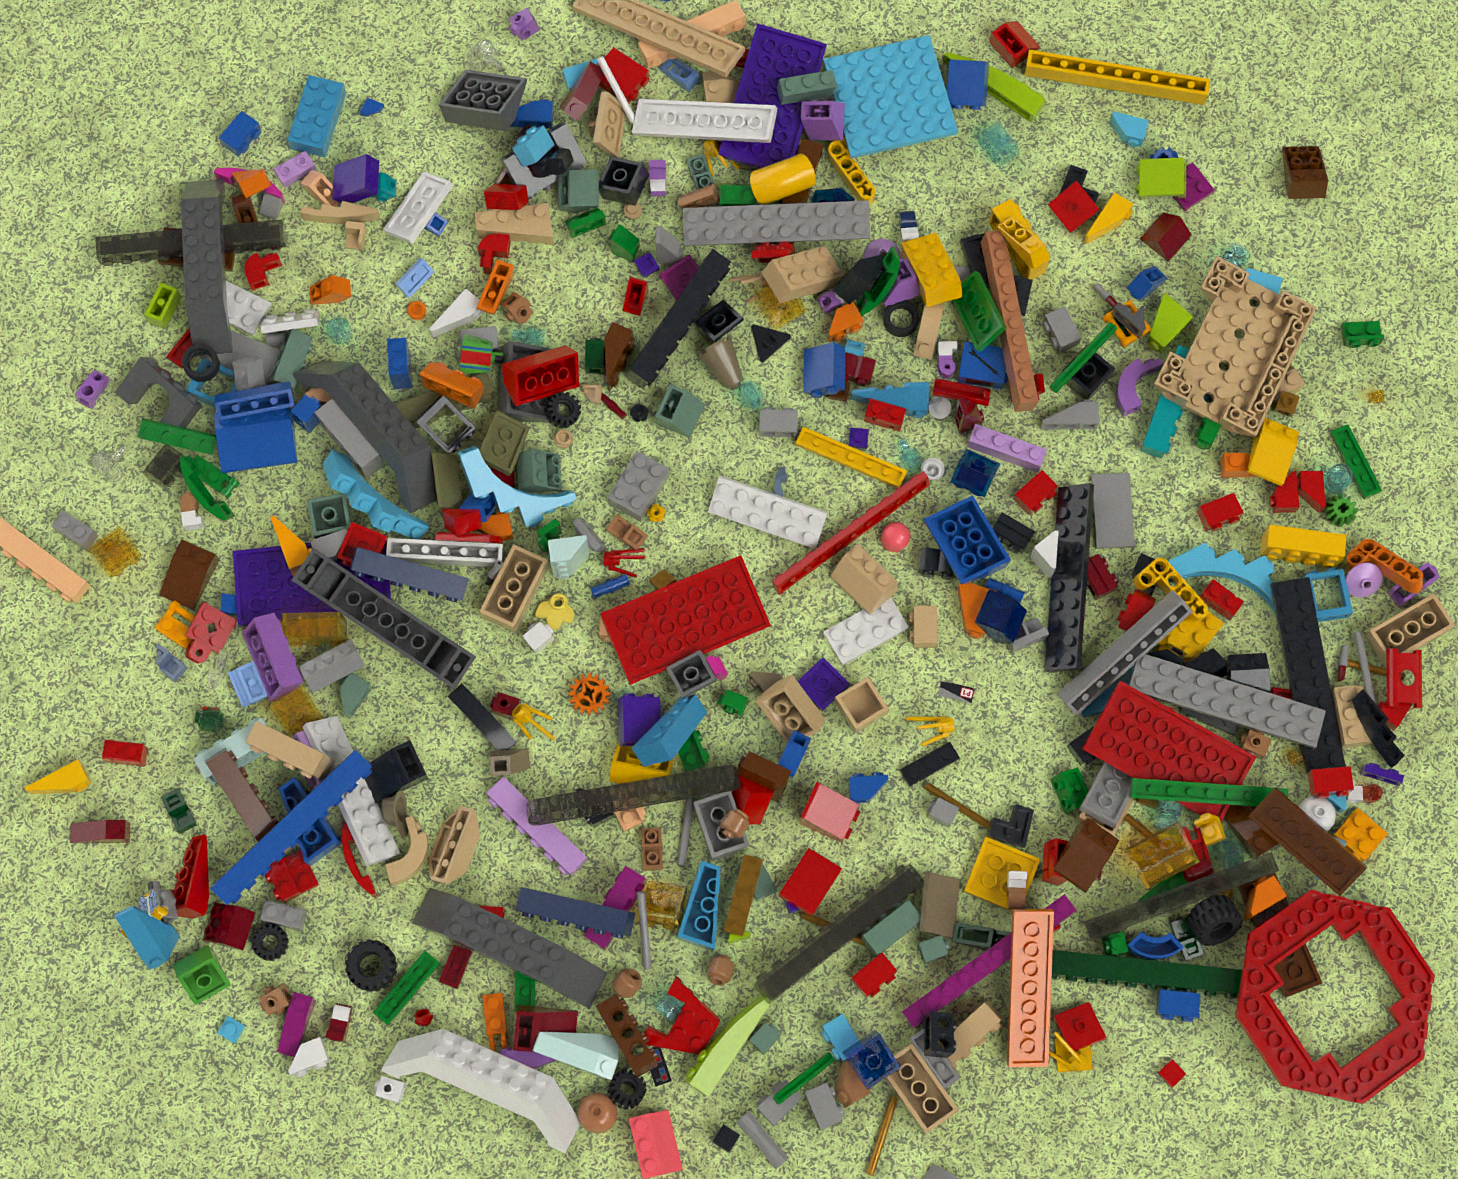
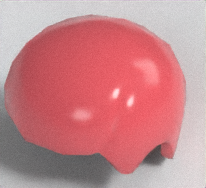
(895, 537)

